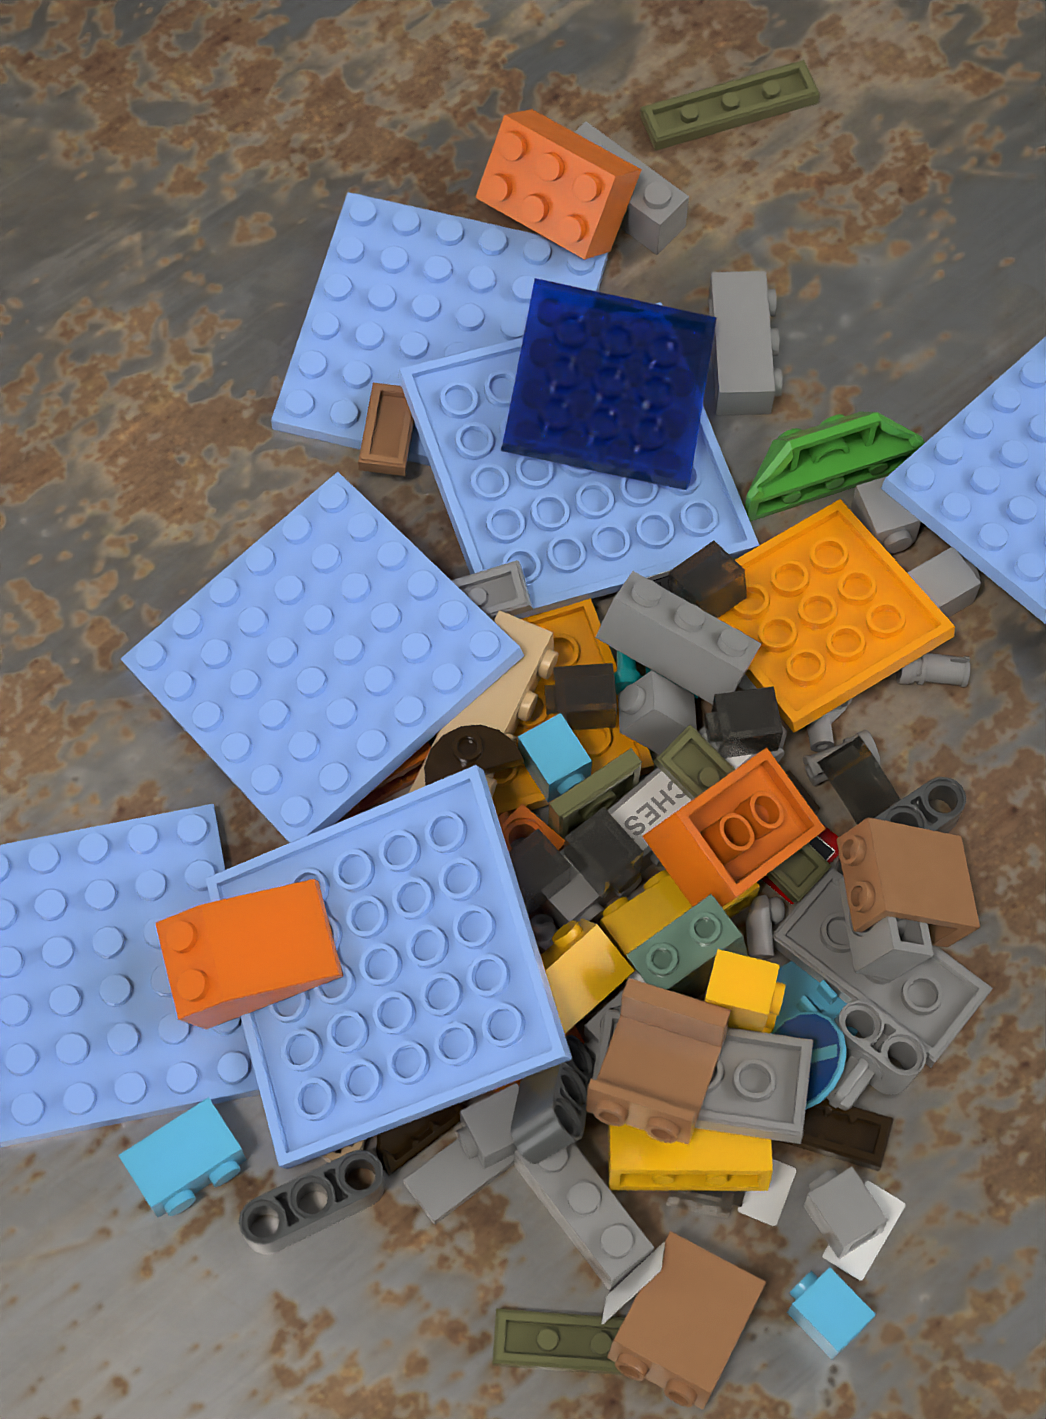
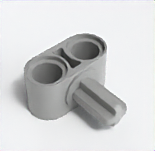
(868, 1056)

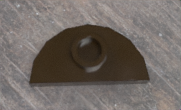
(470, 747)
(406, 1141)

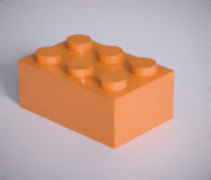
(558, 183)

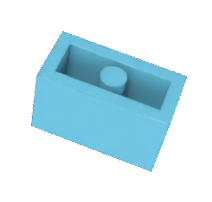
(184, 1159)

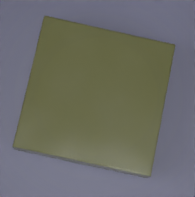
(592, 794)

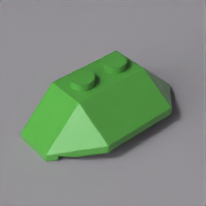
(828, 461)

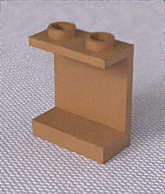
(908, 876)
(658, 1062)
(686, 1322)

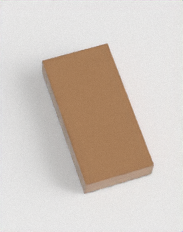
(386, 431)

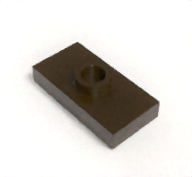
(846, 1135)

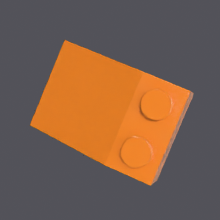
(734, 831)
(247, 952)

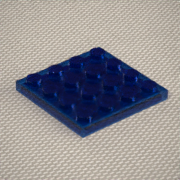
(609, 384)

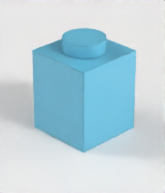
(554, 757)
(829, 1311)

